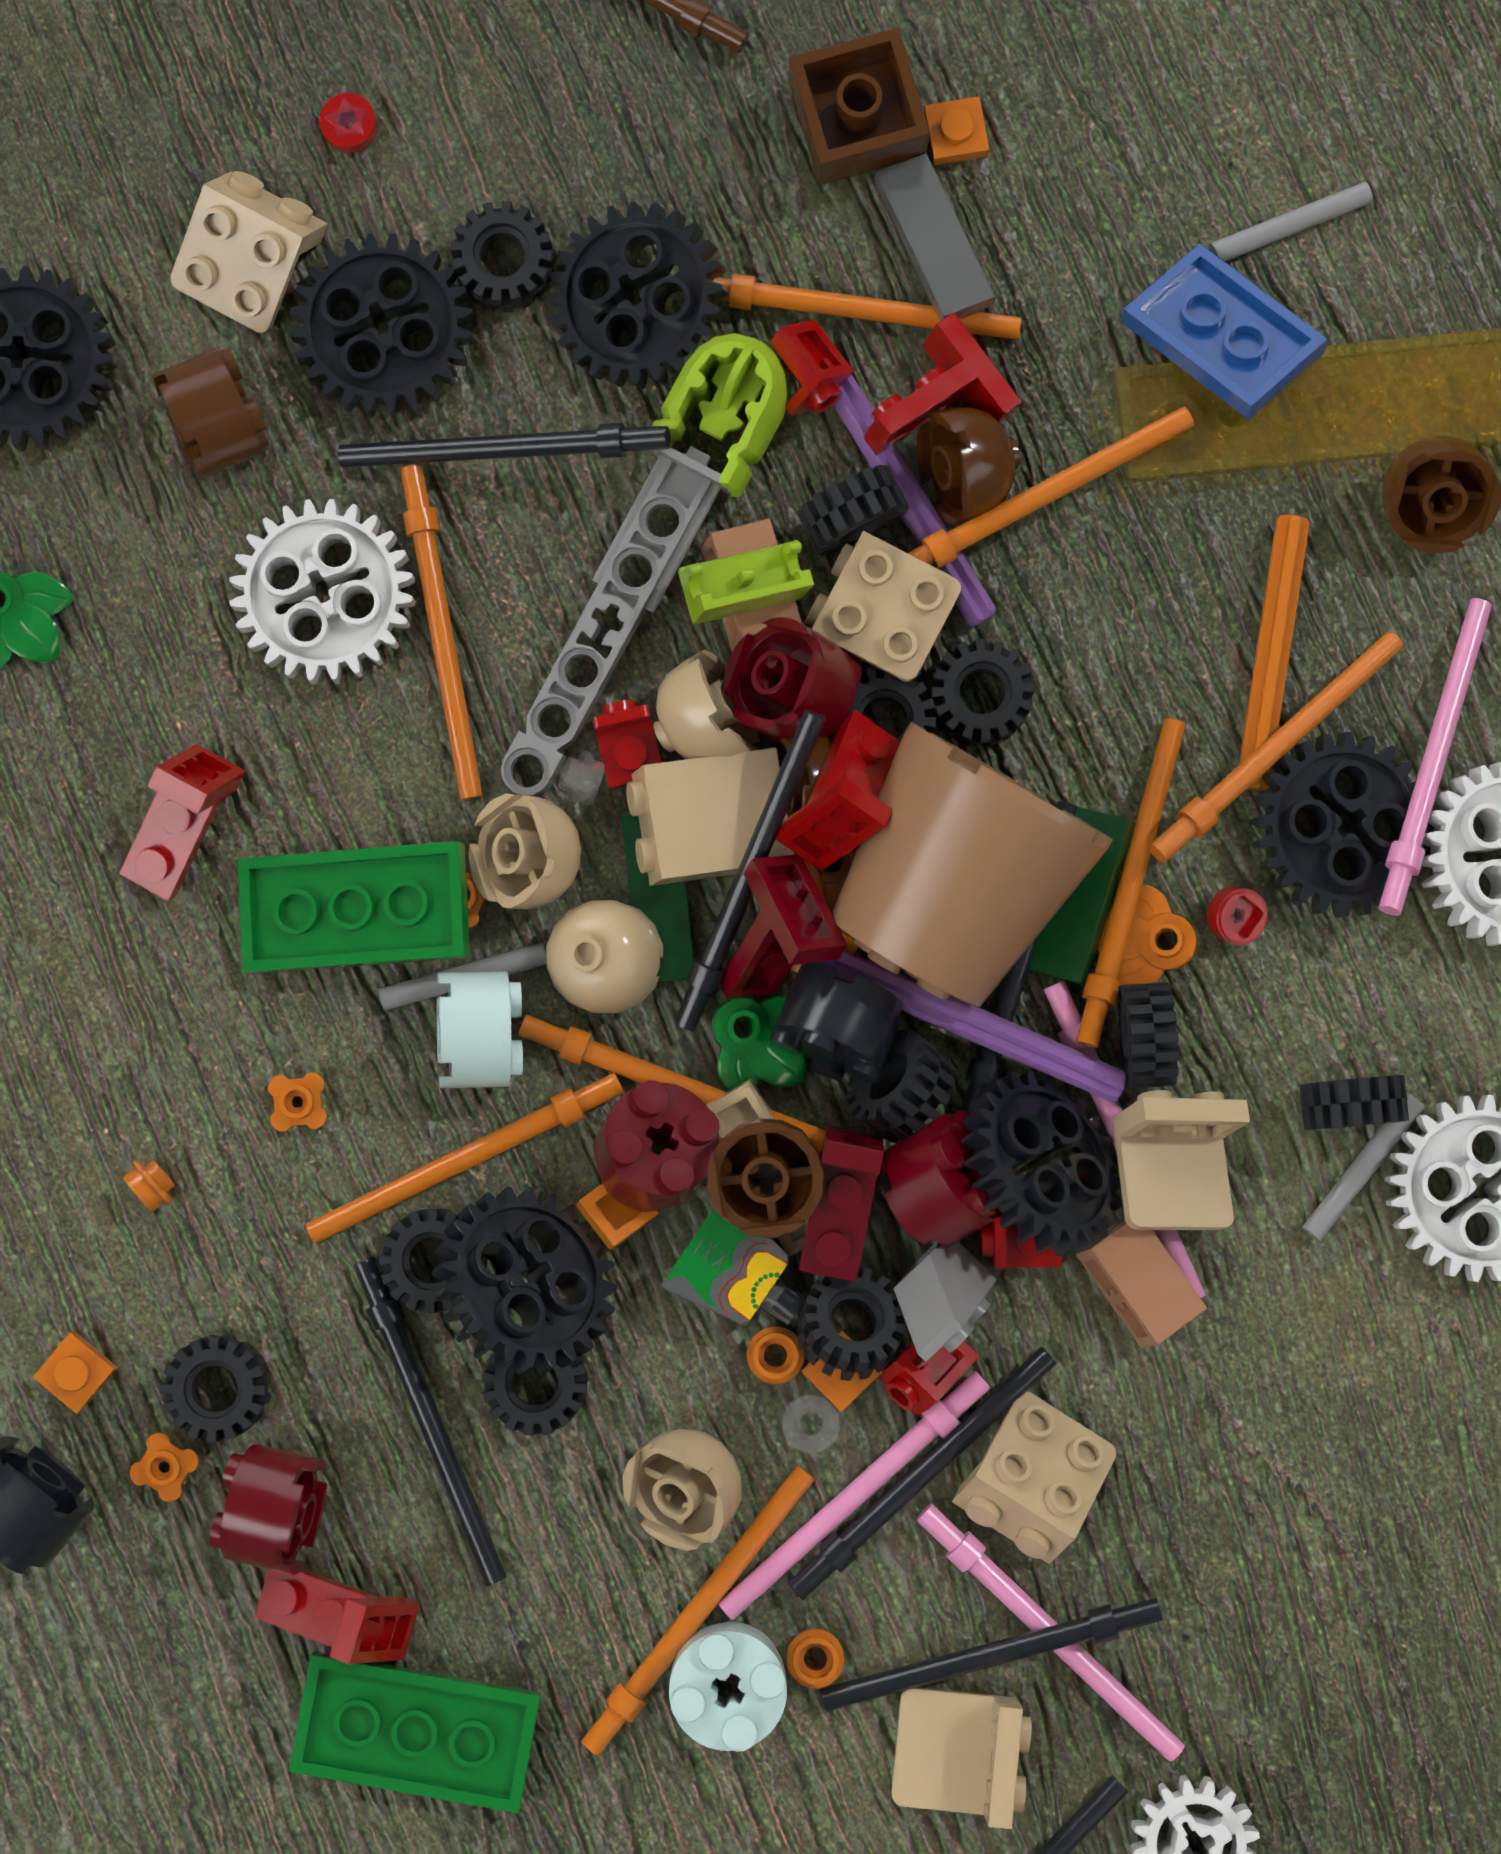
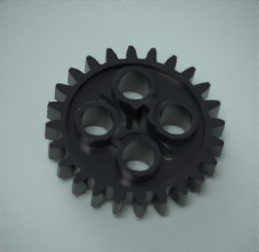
(614, 253)
(363, 279)
(29, 310)
(1309, 861)
(1061, 1201)
(484, 1298)

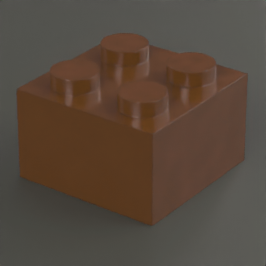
(858, 106)

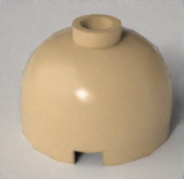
(697, 712)
(524, 852)
(604, 956)
(684, 1487)

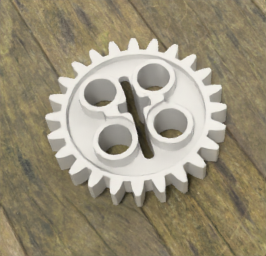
(303, 544)
(1453, 837)
(1449, 1147)

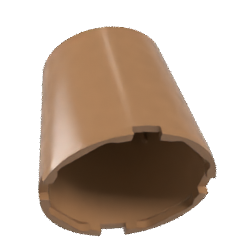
(960, 870)

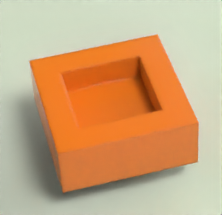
(956, 131)
(610, 1218)
(75, 1372)
(837, 1391)

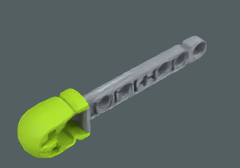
(677, 481)

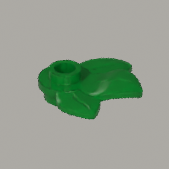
(26, 616)
(753, 1054)

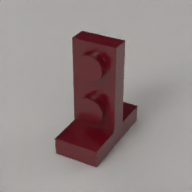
(787, 931)
(841, 1219)

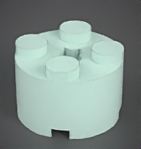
(477, 1029)
(740, 1718)

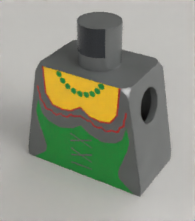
(734, 1273)

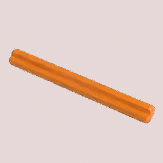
(1275, 636)

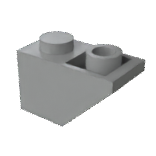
(943, 1298)

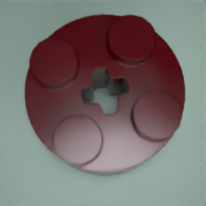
(789, 671)
(676, 1122)
(932, 1186)
(270, 1508)

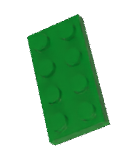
(353, 907)
(415, 1732)

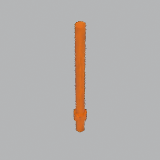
(746, 292)
(422, 525)
(942, 546)
(1201, 814)
(1102, 987)
(578, 1047)
(565, 1109)
(628, 1699)

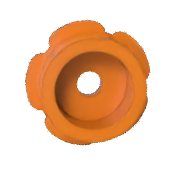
(150, 1184)

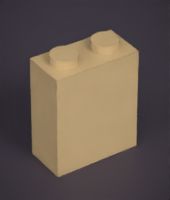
(700, 814)

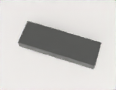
(934, 238)

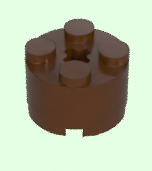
(209, 413)

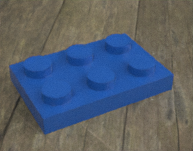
(1224, 331)

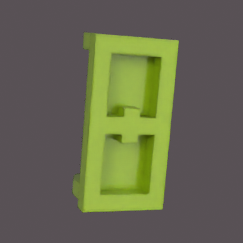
(744, 582)

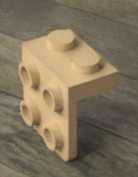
(244, 248)
(885, 606)
(1176, 1160)
(1037, 1478)
(961, 1753)

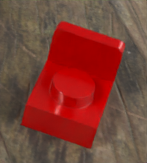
(815, 363)
(625, 740)
(1009, 1253)
(921, 1384)

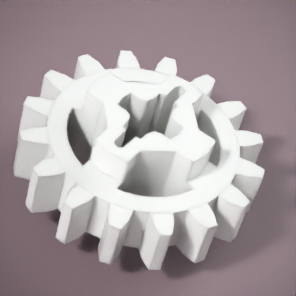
(1213, 1828)

